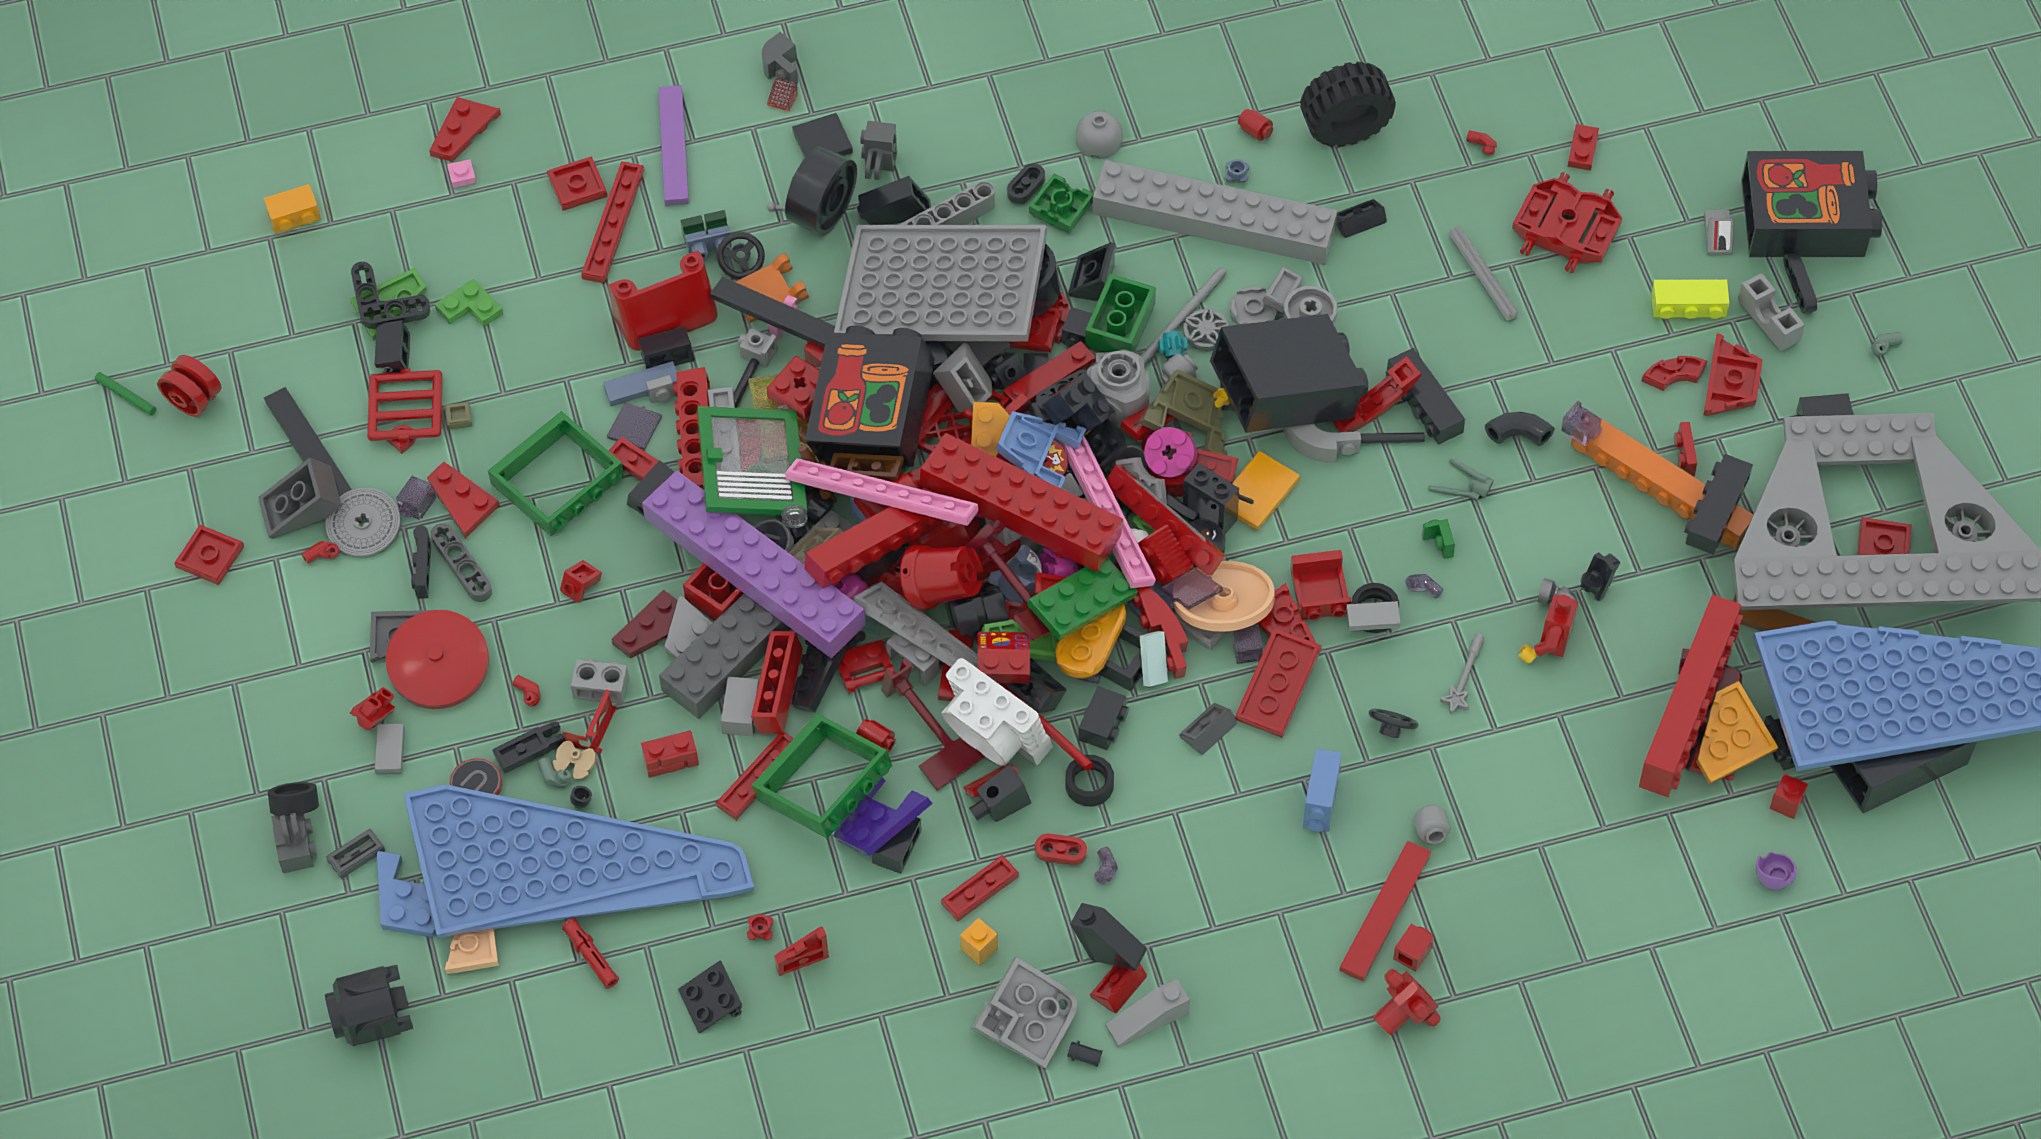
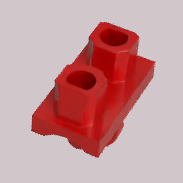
(374, 708)

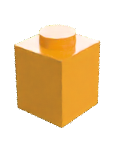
(979, 941)

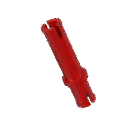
(584, 944)

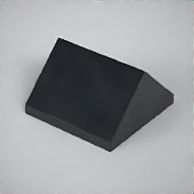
(1092, 272)

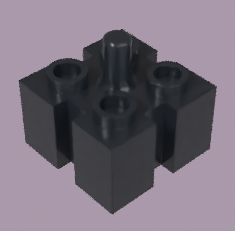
(972, 612)

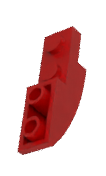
(1159, 617)

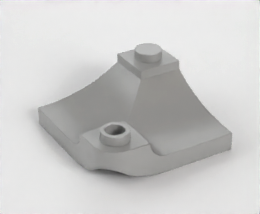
(1026, 1013)

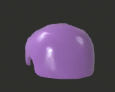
(1776, 870)

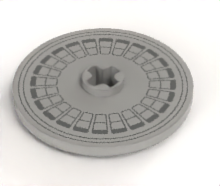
(372, 537)

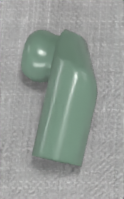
(1883, 342)
(550, 776)

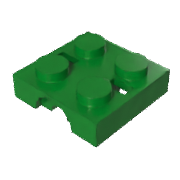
(1062, 201)

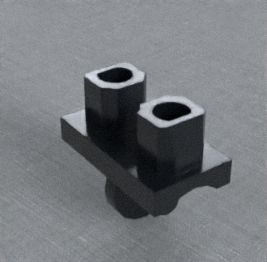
(1599, 574)

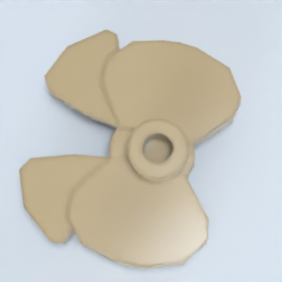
(583, 760)

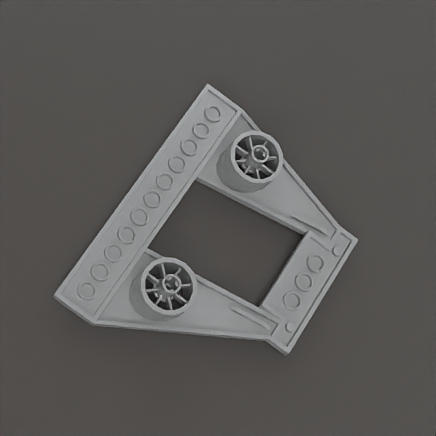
(1784, 575)

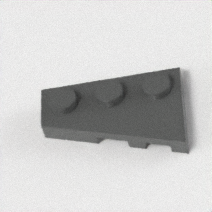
(382, 629)

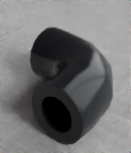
(1519, 424)

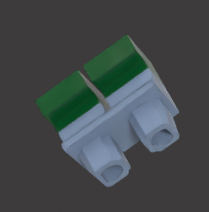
(695, 235)

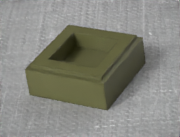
(458, 415)

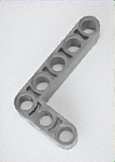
(959, 208)

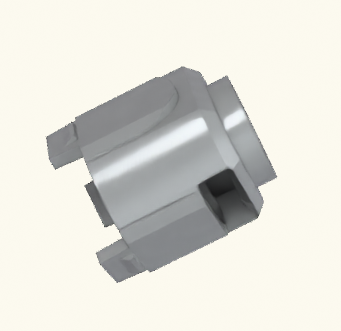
(1122, 383)

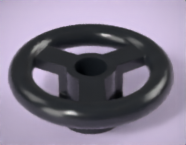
(752, 241)
(1392, 722)

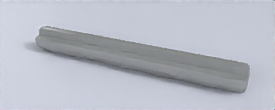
(1483, 273)

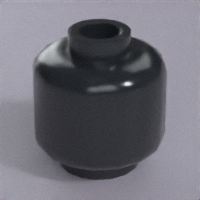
(817, 506)

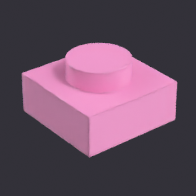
(461, 173)

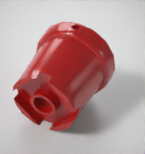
(939, 575)

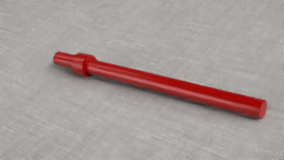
(1056, 736)

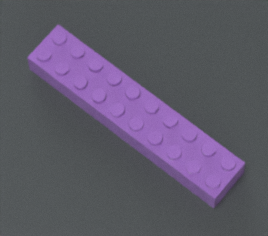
(754, 565)

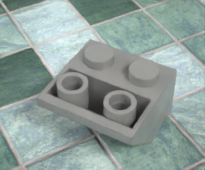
(964, 379)

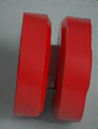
(189, 385)

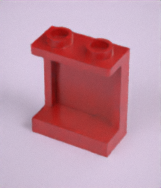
(1320, 584)

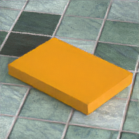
(1266, 484)

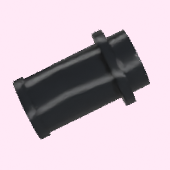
(1084, 1053)

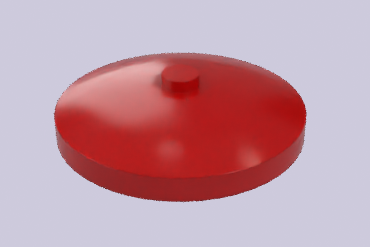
(437, 659)

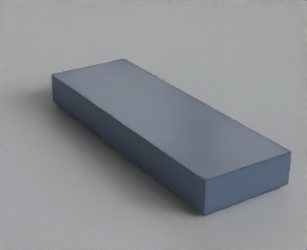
(634, 384)

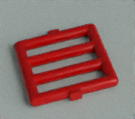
(405, 434)

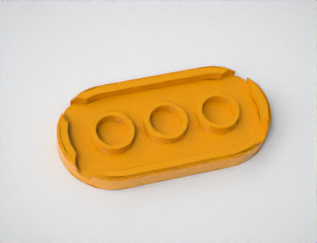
(1088, 648)

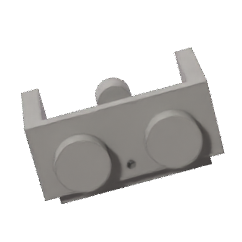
(918, 658)

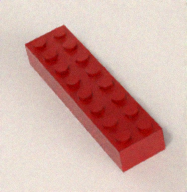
(1022, 502)
(1691, 696)

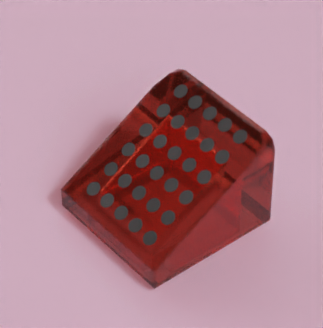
(782, 94)

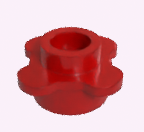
(760, 920)

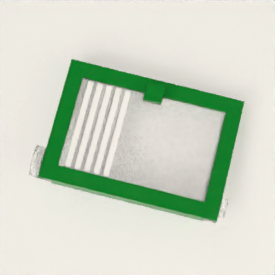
(747, 462)

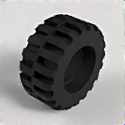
(1347, 104)

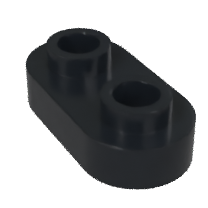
(1023, 184)

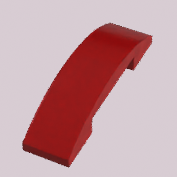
(1382, 396)

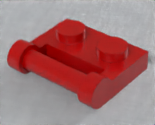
(862, 660)

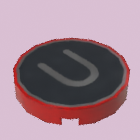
(478, 776)

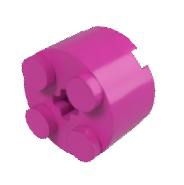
(1178, 440)

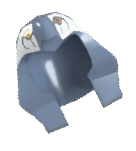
(1024, 565)

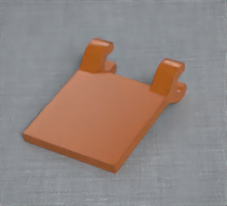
(772, 284)

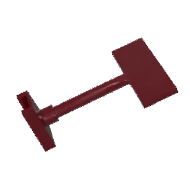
(983, 544)
(955, 756)

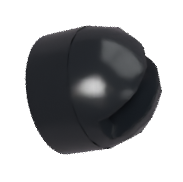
(578, 794)

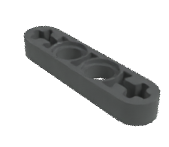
(461, 562)

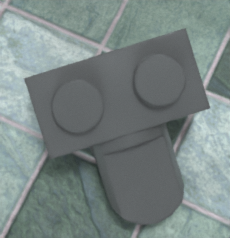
(879, 148)
(293, 842)

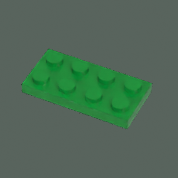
(1081, 599)

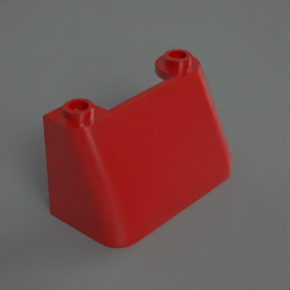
(664, 305)

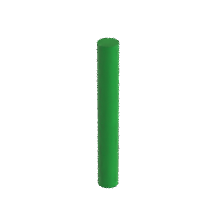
(125, 393)

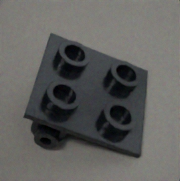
(710, 997)

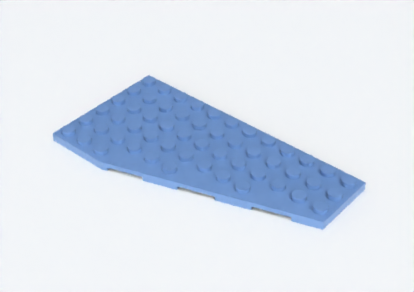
(1894, 691)

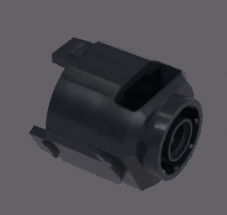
(366, 1006)

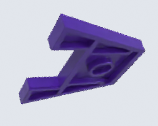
(875, 823)

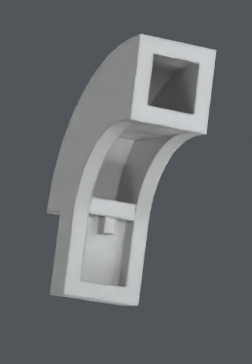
(1320, 444)

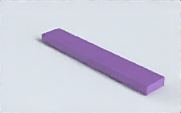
(673, 145)

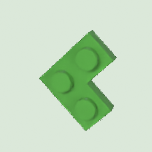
(471, 299)

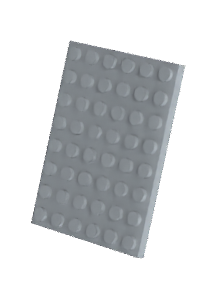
(944, 280)

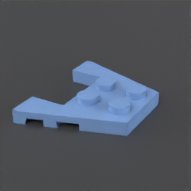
(1028, 440)
(402, 903)

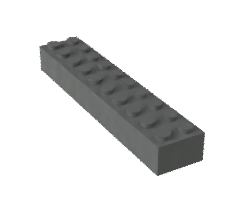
(726, 647)

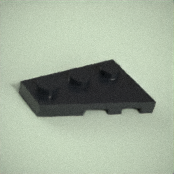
(815, 677)

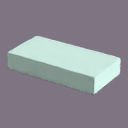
(1153, 658)

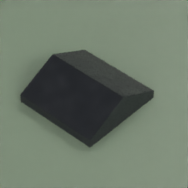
(1106, 443)

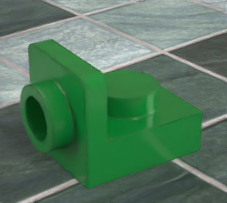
(1442, 534)

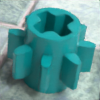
(1172, 344)

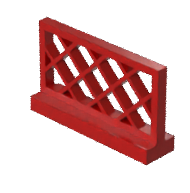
(937, 412)

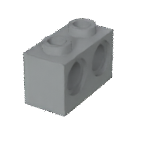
(601, 675)

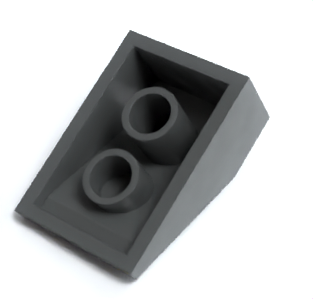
(300, 498)

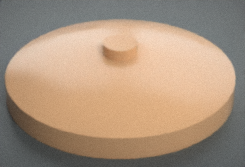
(1243, 602)

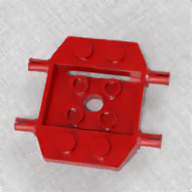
(1564, 235)

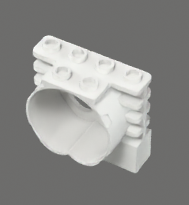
(993, 717)

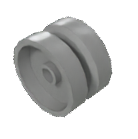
(1310, 302)

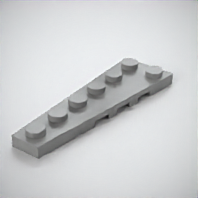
(898, 615)

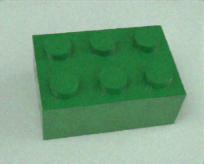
(1120, 315)

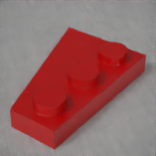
(1285, 616)

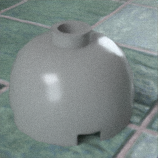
(1099, 134)

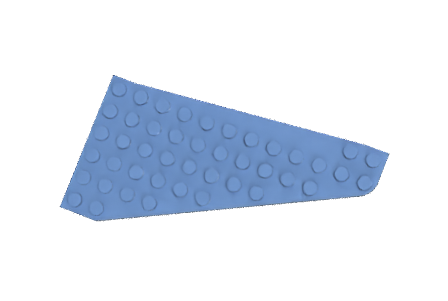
(527, 862)

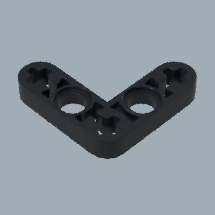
(375, 306)

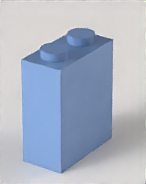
(1322, 790)

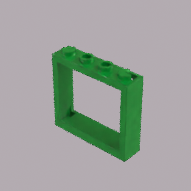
(536, 445)
(797, 753)

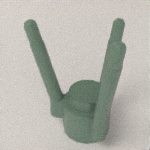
(1479, 483)

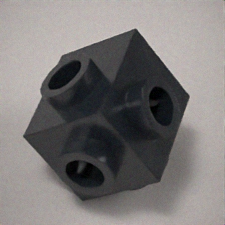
(1005, 370)

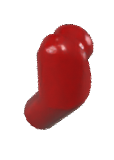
(321, 549)
(530, 688)

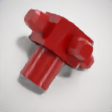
(1407, 1002)

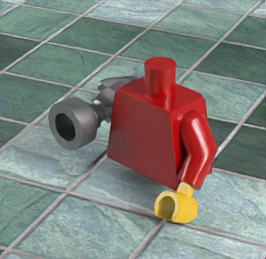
(1557, 623)

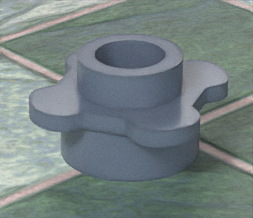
(1237, 166)

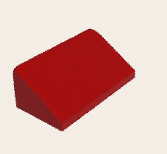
(1118, 987)

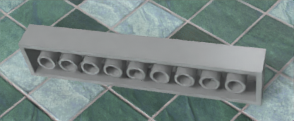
(1214, 212)

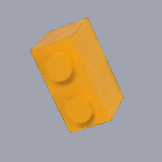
(292, 208)

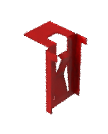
(600, 729)

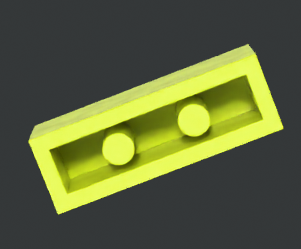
(1690, 298)

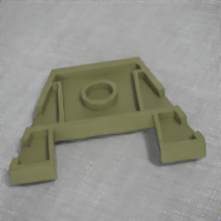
(1190, 402)

